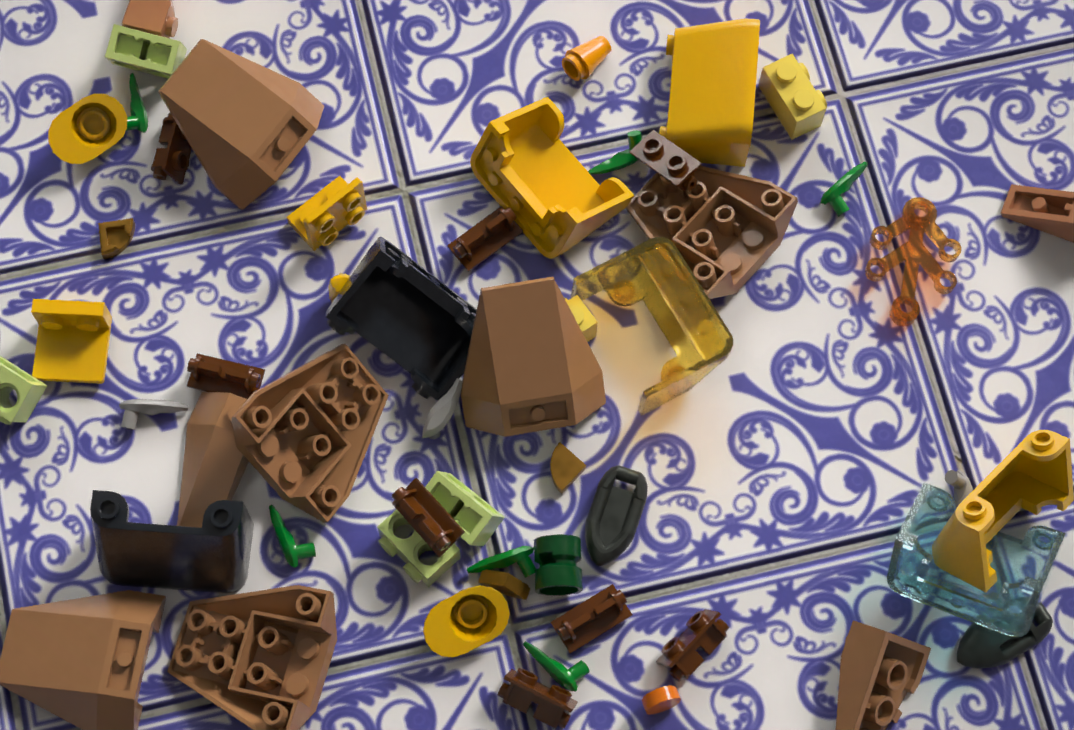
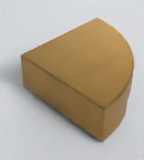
(115, 236)
(565, 467)
(504, 583)

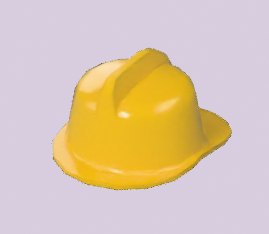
(87, 128)
(466, 621)

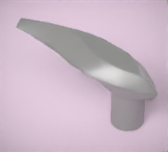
(147, 406)
(442, 412)
(961, 485)

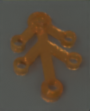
(913, 254)

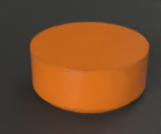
(661, 699)

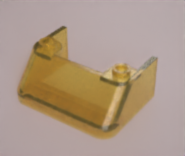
(677, 303)

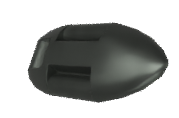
(614, 514)
(988, 648)

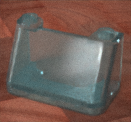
(1020, 567)

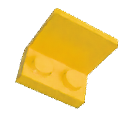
(329, 212)
(71, 340)

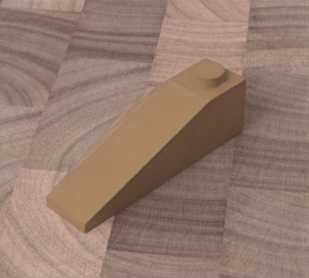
(211, 457)
(876, 676)

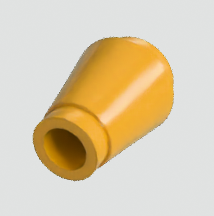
(585, 58)

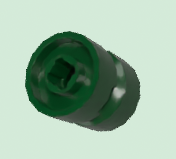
(557, 563)

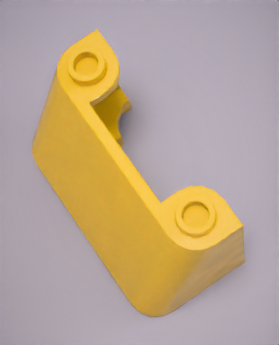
(713, 90)
(542, 180)
(1028, 478)

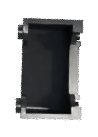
(406, 317)
(170, 555)

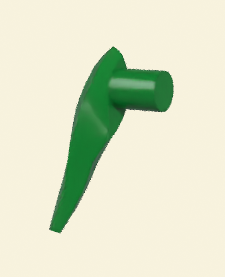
(138, 118)
(620, 159)
(834, 193)
(286, 541)
(507, 558)
(565, 677)

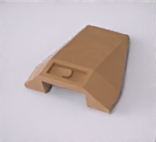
(239, 119)
(719, 227)
(528, 362)
(312, 430)
(259, 653)
(83, 656)

